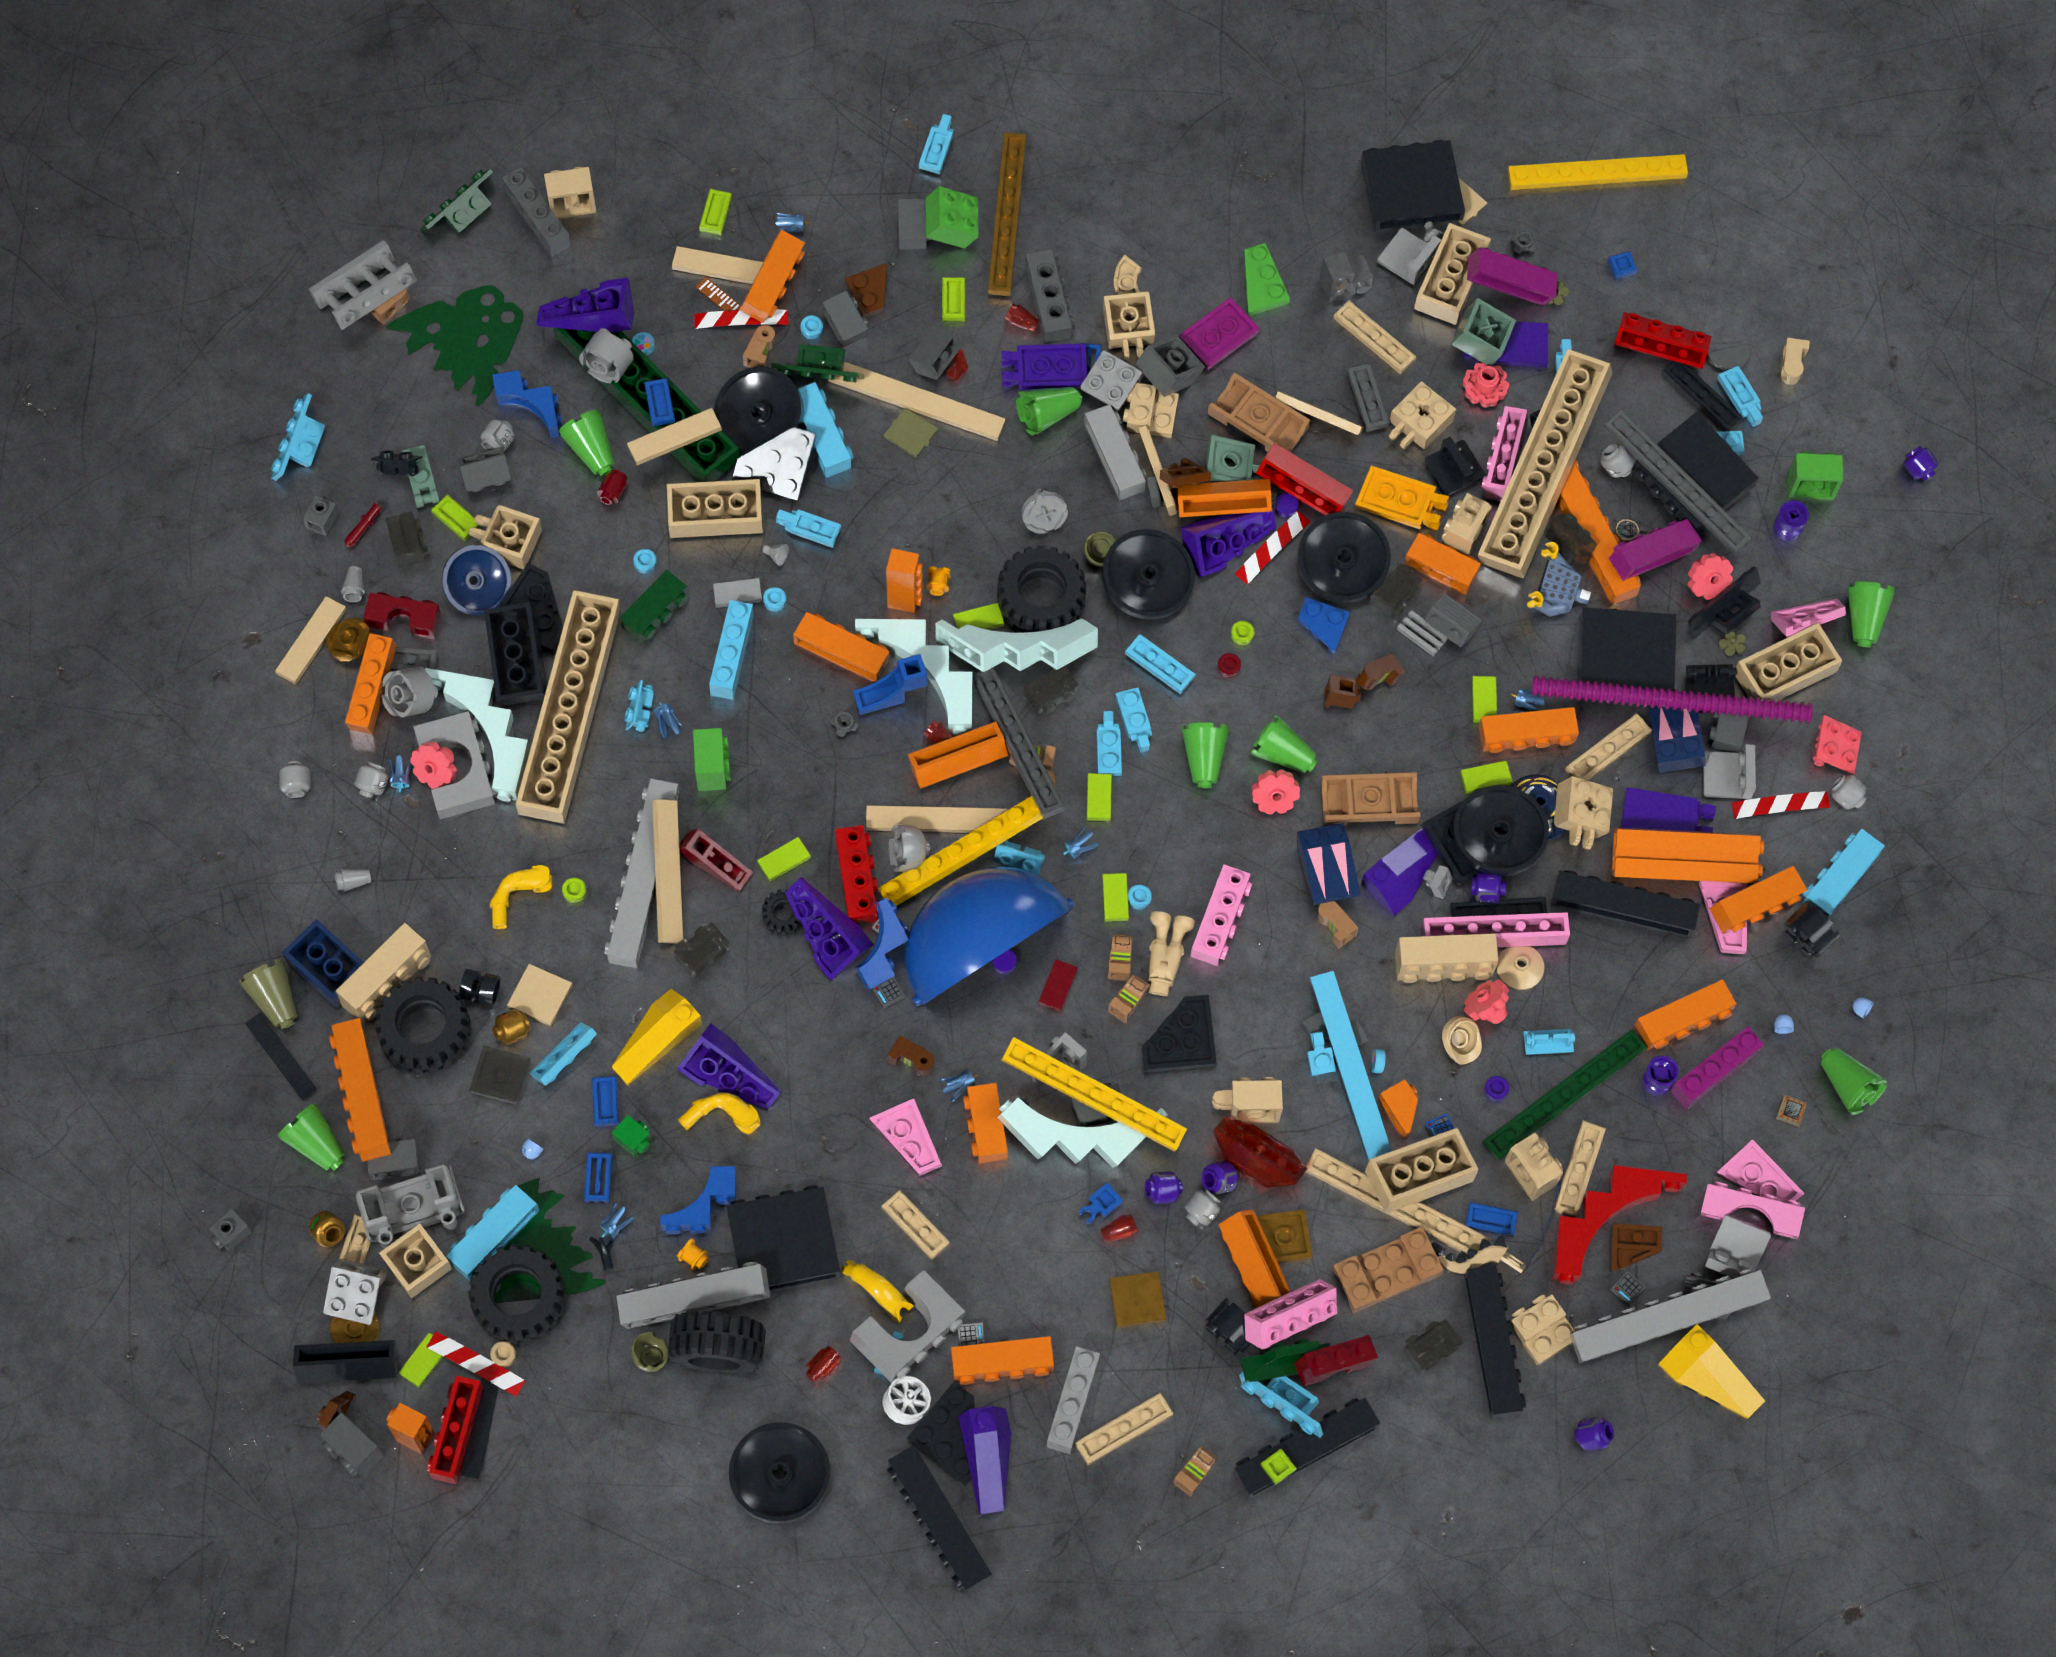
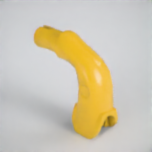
(535, 879)
(744, 1115)
(879, 1288)

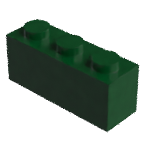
(654, 607)

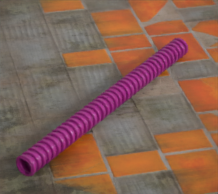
(1672, 699)

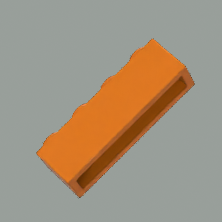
(772, 275)
(1225, 498)
(904, 581)
(841, 646)
(368, 690)
(1528, 729)
(957, 755)
(1758, 899)
(1685, 1015)
(1254, 1257)
(1002, 1359)

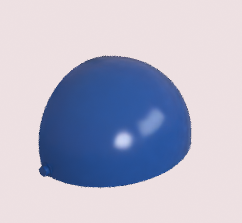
(975, 923)

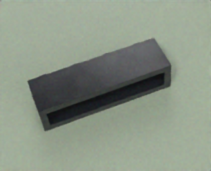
(346, 1361)

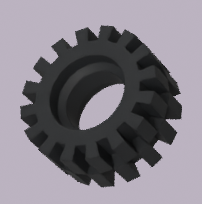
(770, 919)

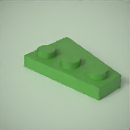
(1263, 282)

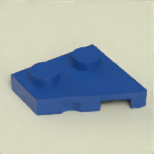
(1324, 622)

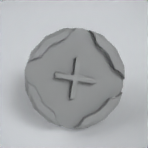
(1044, 511)

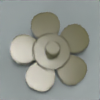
(1561, 291)
(1733, 644)

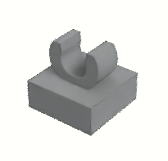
(1438, 881)

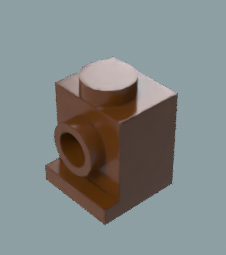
(1341, 692)

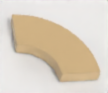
(1126, 276)

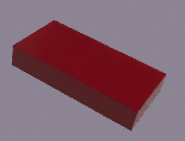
(1058, 985)

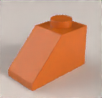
(1400, 1106)

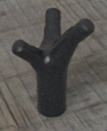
(604, 1251)

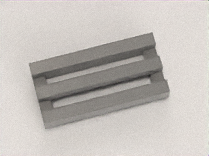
(1417, 640)

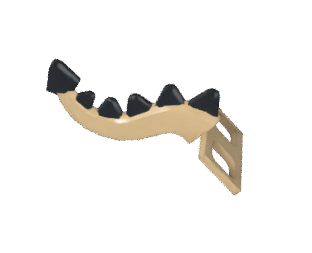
(1479, 1258)

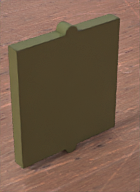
(910, 432)

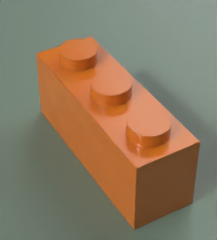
(1442, 563)
(987, 1128)
(410, 1428)

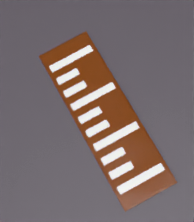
(717, 295)

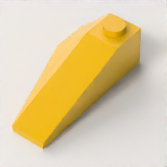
(660, 1030)
(1708, 1370)

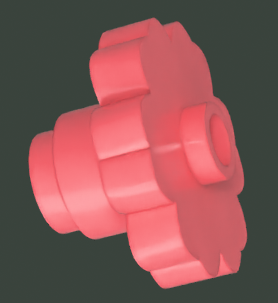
(1485, 384)
(1710, 576)
(433, 764)
(1275, 791)
(1488, 1002)

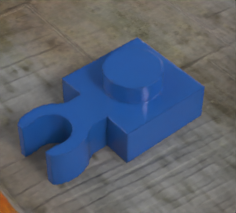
(1102, 1201)

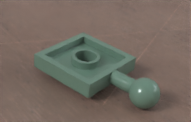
(1239, 452)

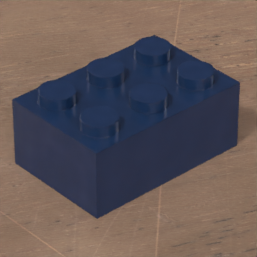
(322, 960)

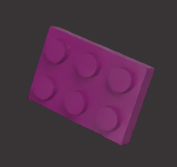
(1219, 333)

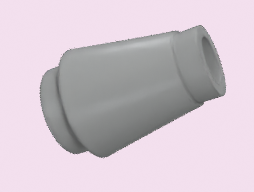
(353, 585)
(351, 878)

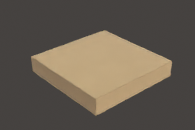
(540, 995)

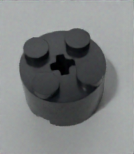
(1811, 930)
(1228, 1324)

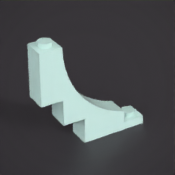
(908, 639)
(989, 648)
(477, 697)
(1041, 1134)

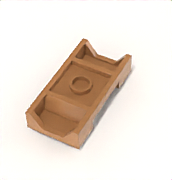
(1259, 414)
(1370, 798)
(1388, 1270)

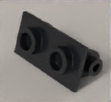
(404, 461)

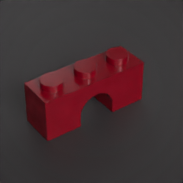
(383, 609)
(1346, 1356)

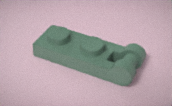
(423, 480)

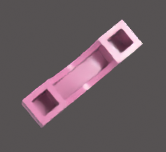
(1784, 1217)

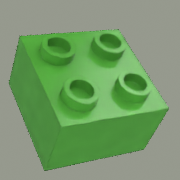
(951, 217)
(1815, 476)
(711, 759)

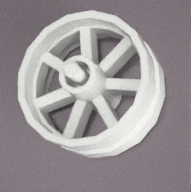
(906, 1400)

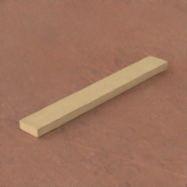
(924, 402)
(1415, 1215)

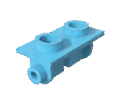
(639, 698)
(1010, 854)
(1549, 1041)

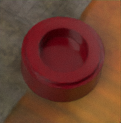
(1229, 665)

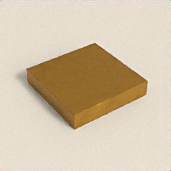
(1287, 1235)
(1137, 1299)

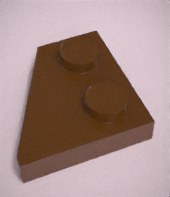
(869, 289)
(1184, 474)
(1633, 1244)
(337, 1405)

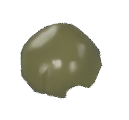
(1097, 546)
(649, 1352)

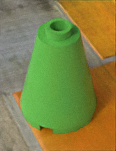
(1046, 407)
(590, 441)
(1868, 610)
(1284, 747)
(1205, 751)
(1852, 1080)
(313, 1138)

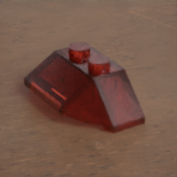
(1258, 1154)

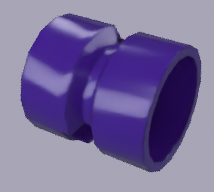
(1790, 520)
(1660, 1075)

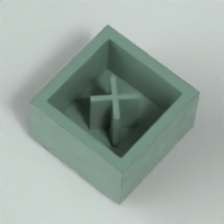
(1483, 332)

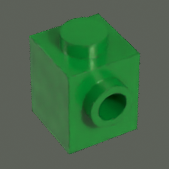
(632, 1136)

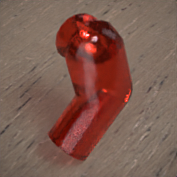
(960, 367)

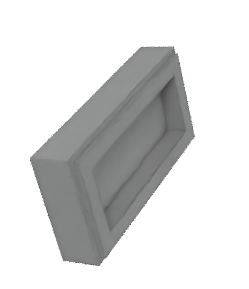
(741, 591)

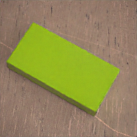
(715, 212)
(953, 298)
(455, 517)
(984, 617)
(1483, 697)
(1485, 776)
(1099, 797)
(784, 859)
(1115, 897)
(421, 1363)

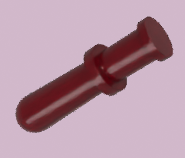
(360, 528)

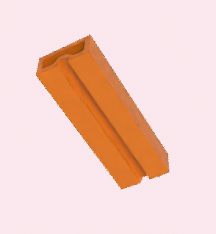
(1687, 855)

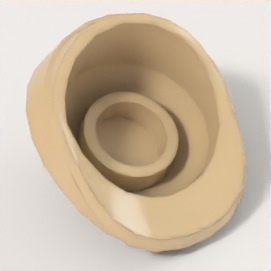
(1462, 1039)

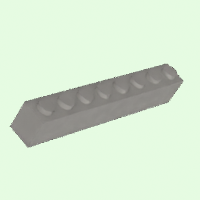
(639, 882)
(1670, 1316)

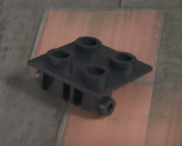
(1711, 679)

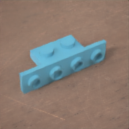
(300, 440)
(1289, 1398)

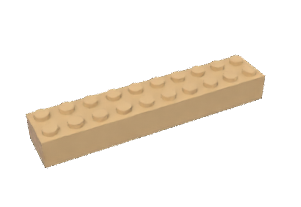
(1545, 463)
(568, 707)

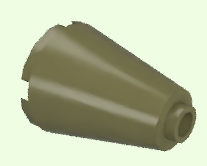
(272, 993)

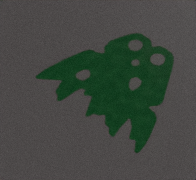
(459, 333)
(555, 1244)

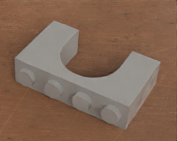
(475, 789)
(895, 1356)

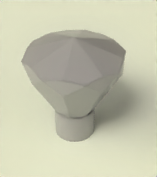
(1431, 231)
(778, 553)

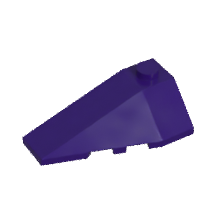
(599, 308)
(1221, 538)
(724, 1065)
(987, 1449)

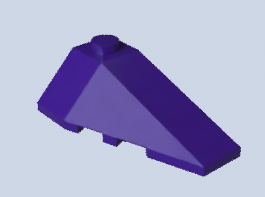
(1400, 873)
(832, 934)

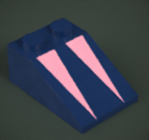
(1677, 739)
(1328, 863)

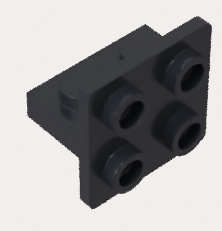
(1454, 466)

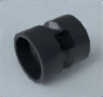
(487, 991)

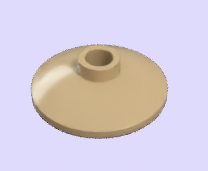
(1520, 977)

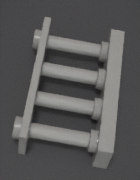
(354, 273)

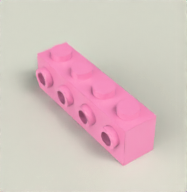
(1506, 452)
(1220, 915)
(1290, 1314)

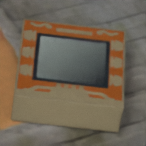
(1791, 1110)

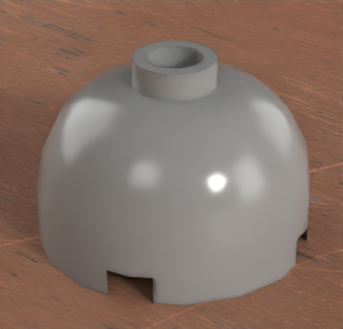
(907, 848)

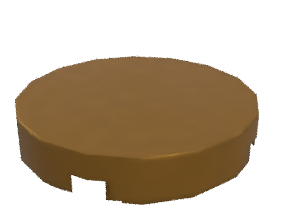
(348, 639)
(350, 1331)

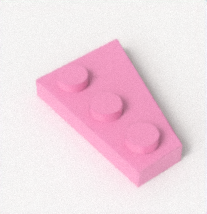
(1801, 617)
(1713, 893)
(909, 1135)
(1759, 1173)

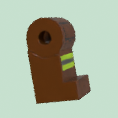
(1379, 671)
(911, 1055)

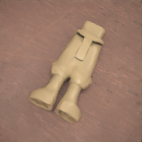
(1164, 958)

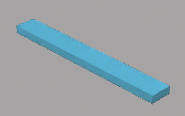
(1350, 1065)

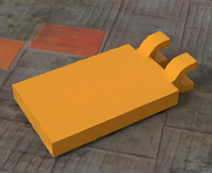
(1401, 499)

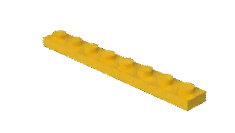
(1597, 172)
(961, 852)
(1094, 1094)

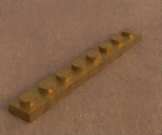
(1007, 214)

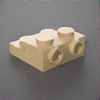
(1151, 409)
(1542, 1328)

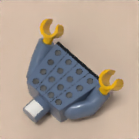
(1558, 585)

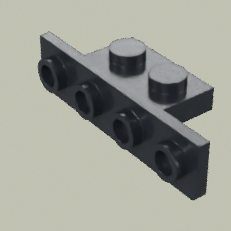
(1730, 606)

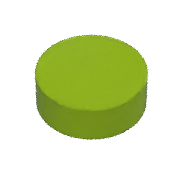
(1242, 632)
(574, 890)

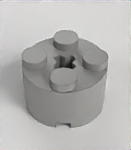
(606, 356)
(408, 692)

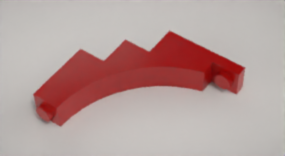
(1626, 1189)

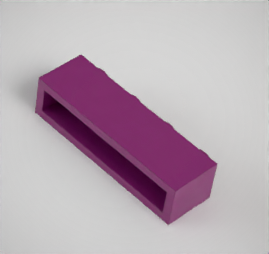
(1512, 276)
(1654, 549)
(1717, 1067)

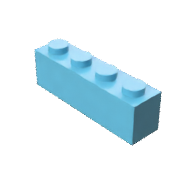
(828, 445)
(731, 649)
(1844, 872)
(494, 1231)

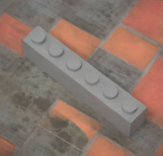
(698, 1294)

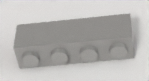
(1115, 452)
(1073, 1400)

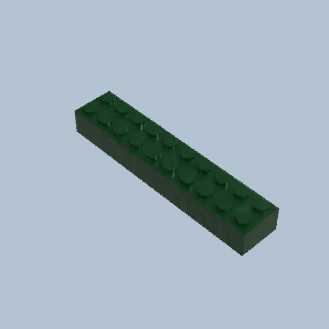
(704, 458)

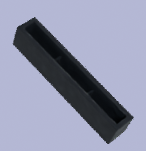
(1625, 903)
(1494, 1343)
(1304, 1449)
(939, 1519)

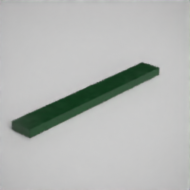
(1565, 1094)

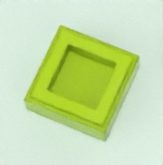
(1278, 1466)

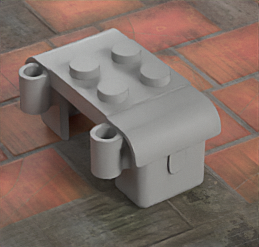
(406, 1204)

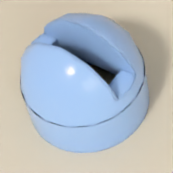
(1862, 1006)
(1783, 1024)
(531, 1149)

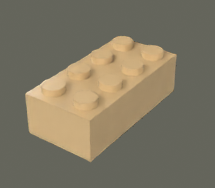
(1446, 282)
(714, 508)
(1788, 665)
(1446, 957)
(385, 968)
(1421, 1170)

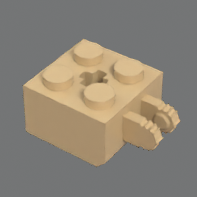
(1125, 333)
(1421, 417)
(1467, 524)
(509, 534)
(1583, 809)
(1252, 1100)
(1534, 1166)

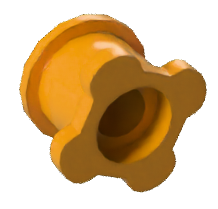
(938, 580)
(693, 1255)

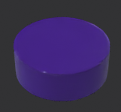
(1286, 505)
(1005, 962)
(1496, 1088)

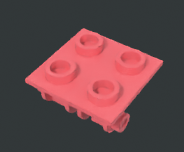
(1837, 745)

